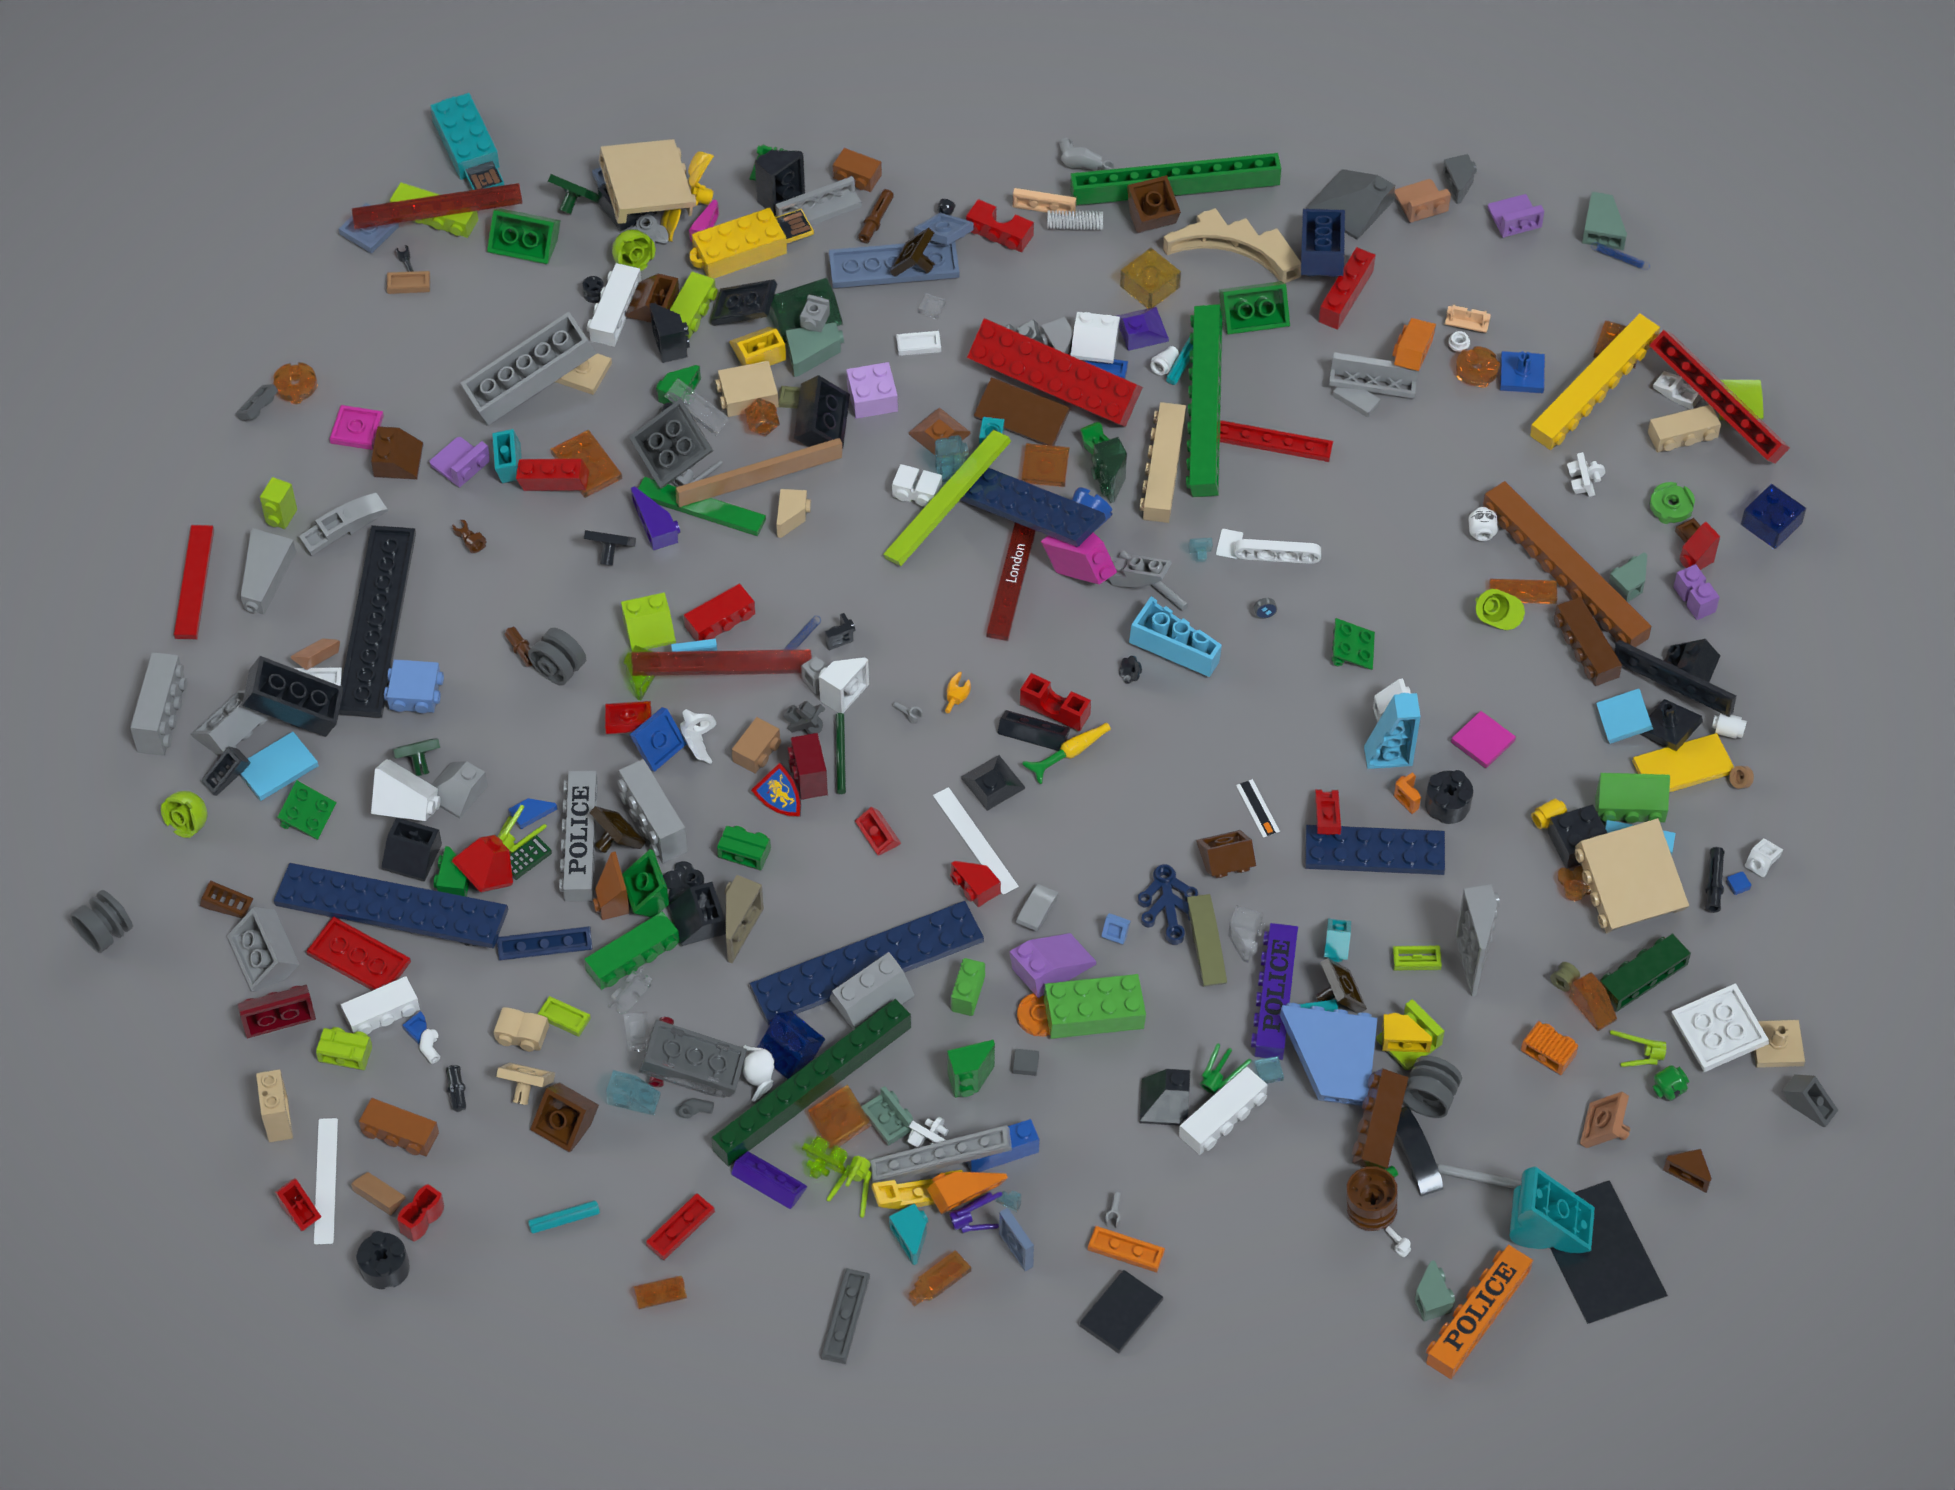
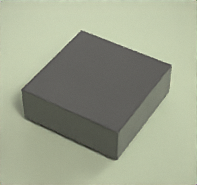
(1026, 1062)

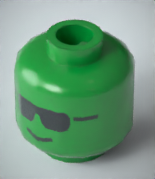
(1670, 1083)

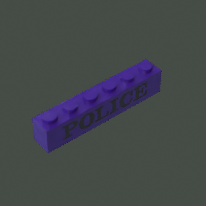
(1276, 990)

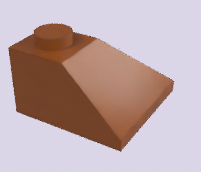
(935, 427)
(611, 891)

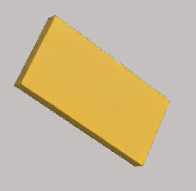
(1689, 765)

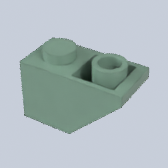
(1630, 578)
(1432, 1294)

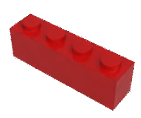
(1347, 288)

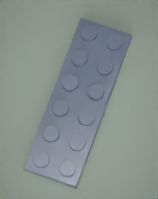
(872, 264)

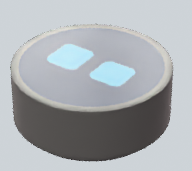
(1265, 608)

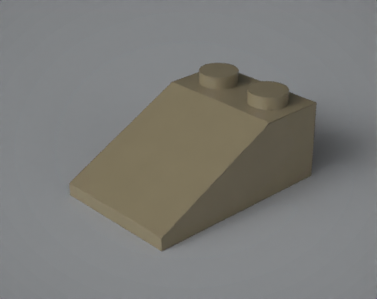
(743, 909)

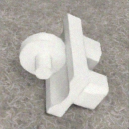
(1588, 473)
(920, 1133)

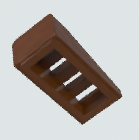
(222, 891)

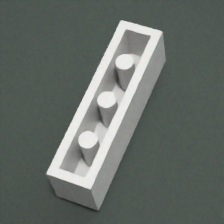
(614, 303)
(1223, 1111)

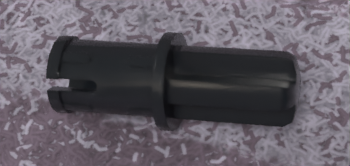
(456, 1088)

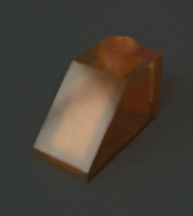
(1593, 1001)

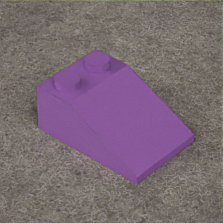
(1050, 961)

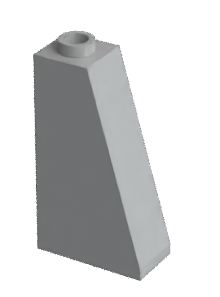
(264, 568)

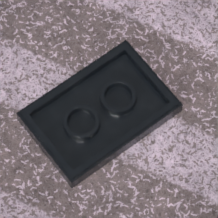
(743, 302)
(1121, 1311)

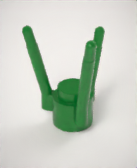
(1212, 1078)

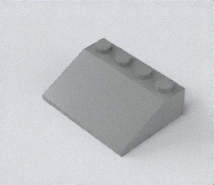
(1475, 930)

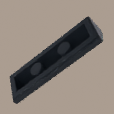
(1033, 730)

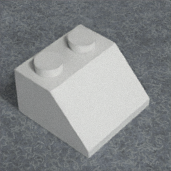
(1095, 337)
(843, 683)

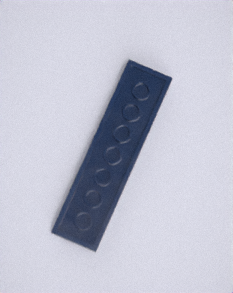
(1034, 507)

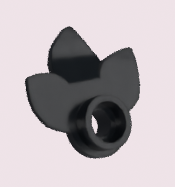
(680, 879)

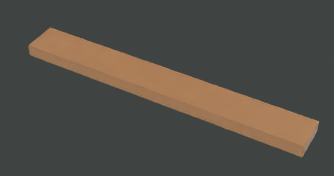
(758, 472)

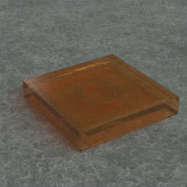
(1045, 465)

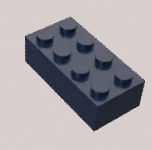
(1323, 242)

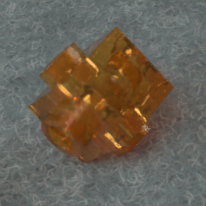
(762, 417)

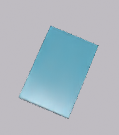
(278, 766)

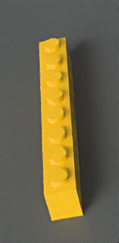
(1594, 382)

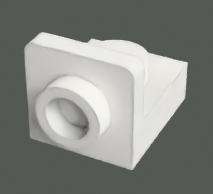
(1762, 857)

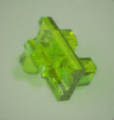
(816, 1151)

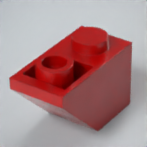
(976, 880)

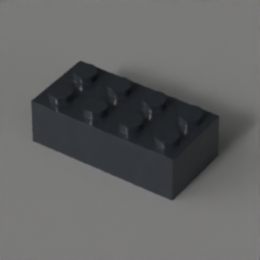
(292, 696)

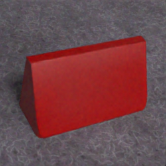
(877, 831)

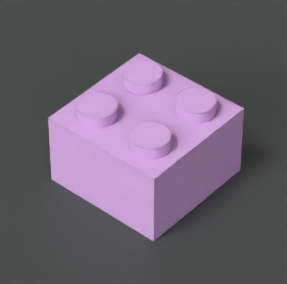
(872, 390)

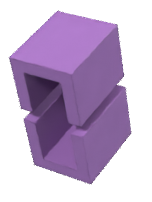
(1702, 598)

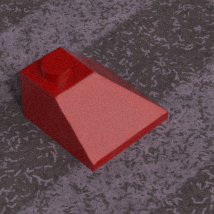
(486, 864)

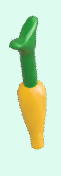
(1069, 749)

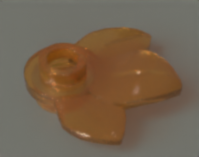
(1573, 883)

